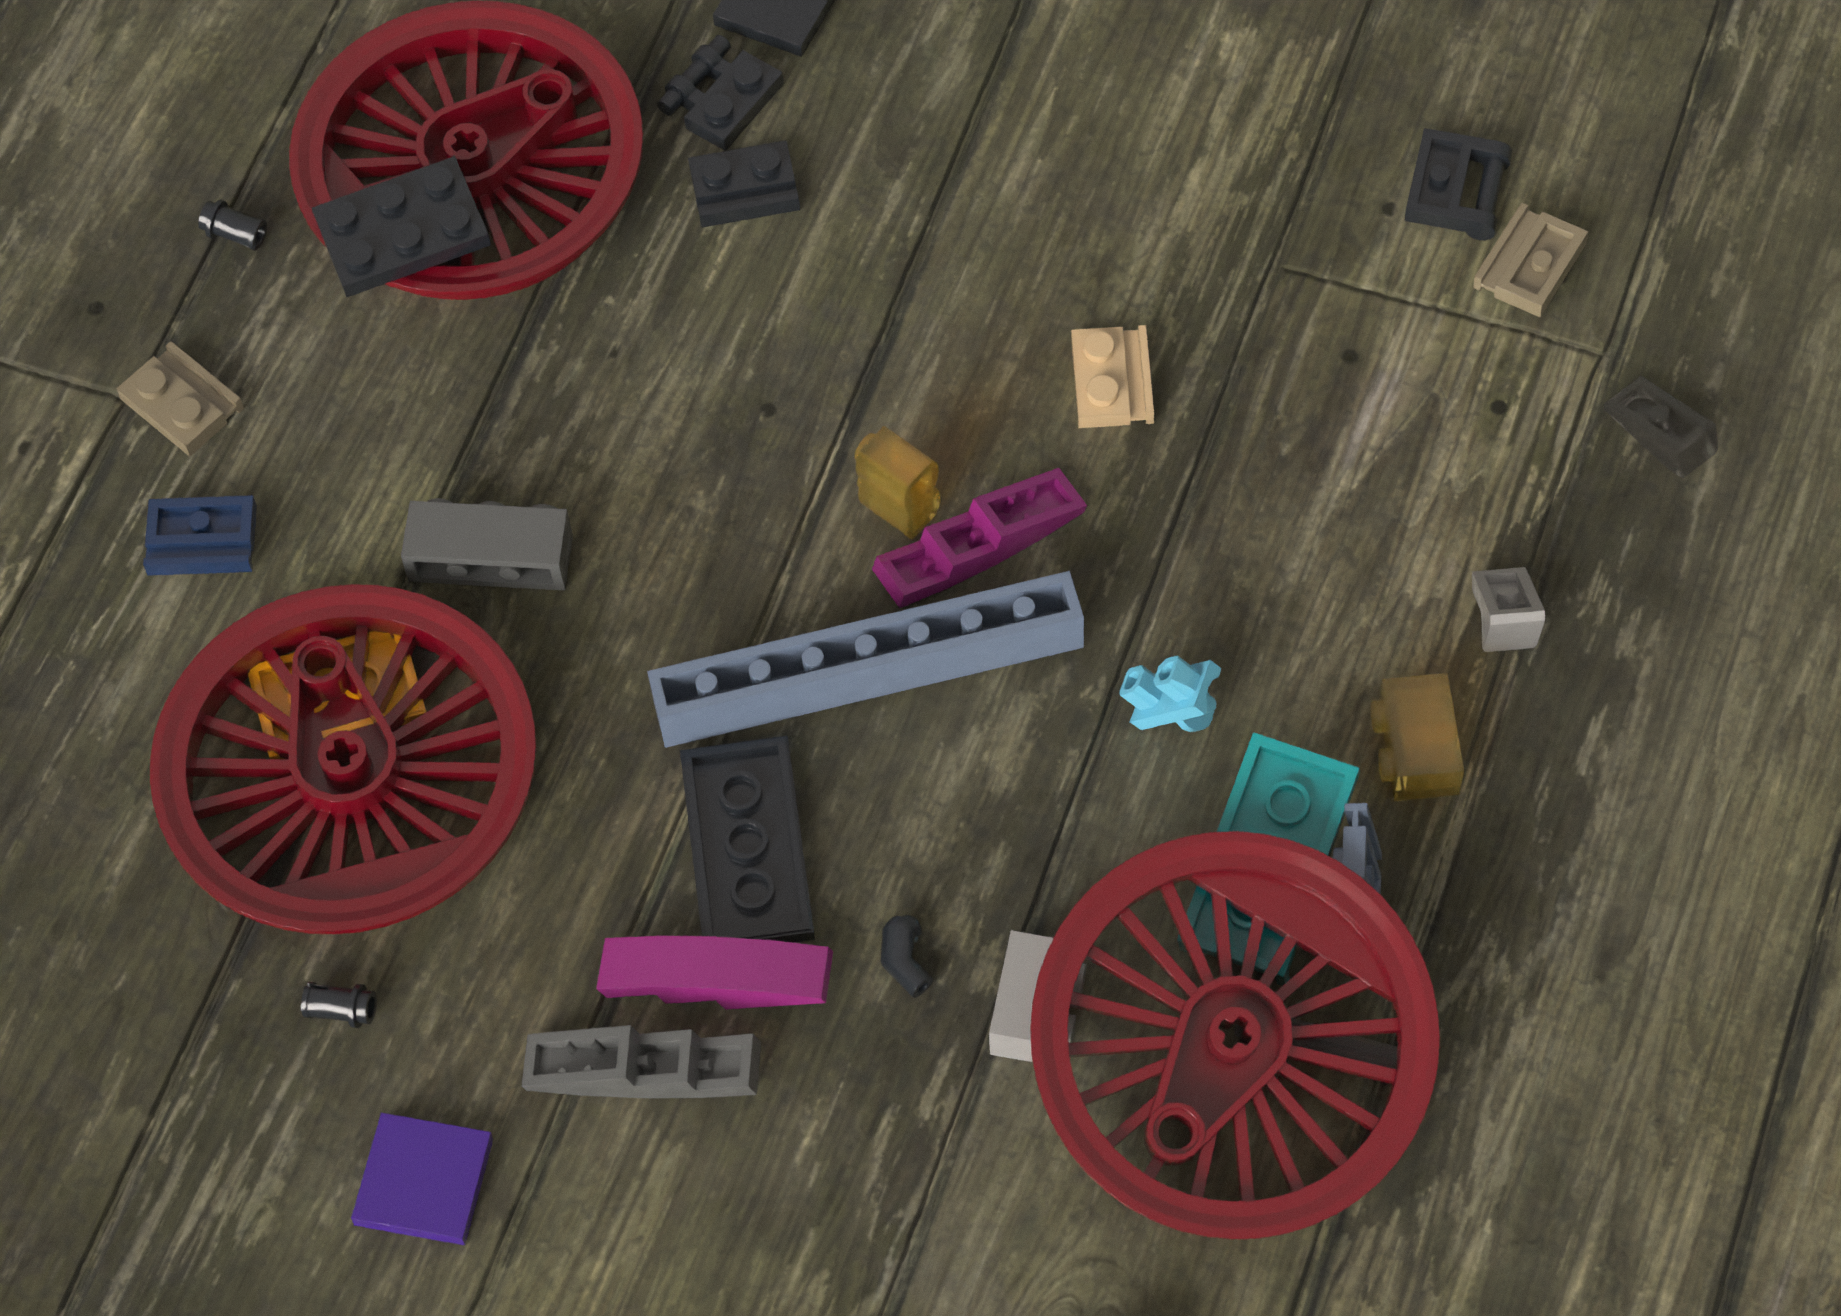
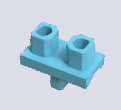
(1172, 694)

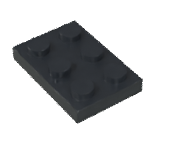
(401, 226)

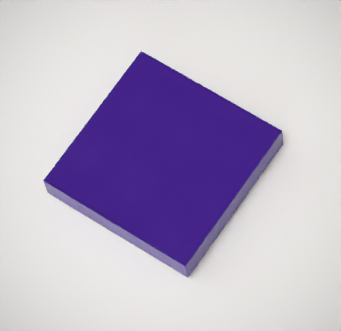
(422, 1179)

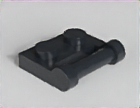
(1441, 180)

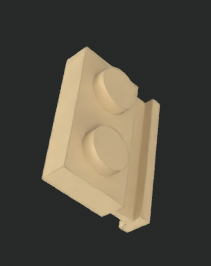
(1112, 376)

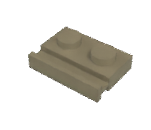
(1531, 260)
(180, 399)

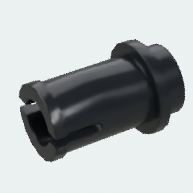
(233, 225)
(339, 1003)

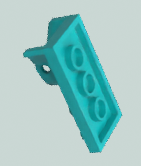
(1280, 795)

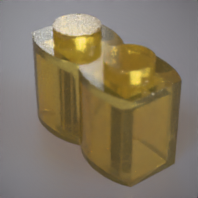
(897, 481)

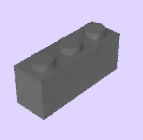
(487, 544)

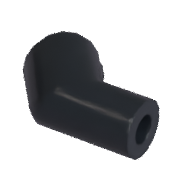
(897, 954)

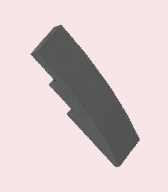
(643, 1065)

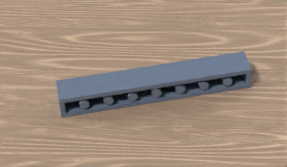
(867, 659)

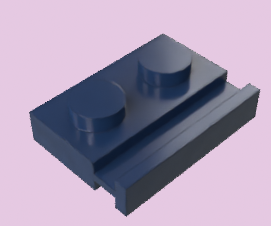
(200, 535)

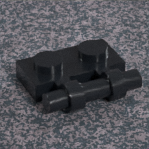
(732, 100)

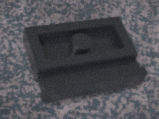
(744, 183)

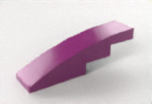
(974, 541)
(714, 968)

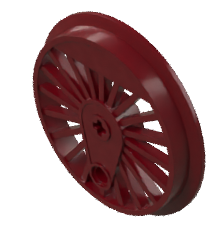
(495, 135)
(312, 772)
(1202, 1081)

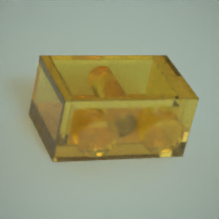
(1419, 737)

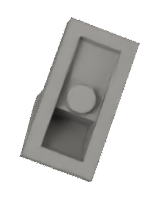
(1508, 608)

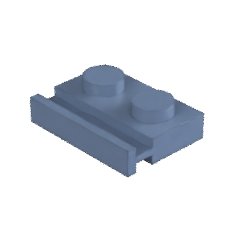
(1360, 845)

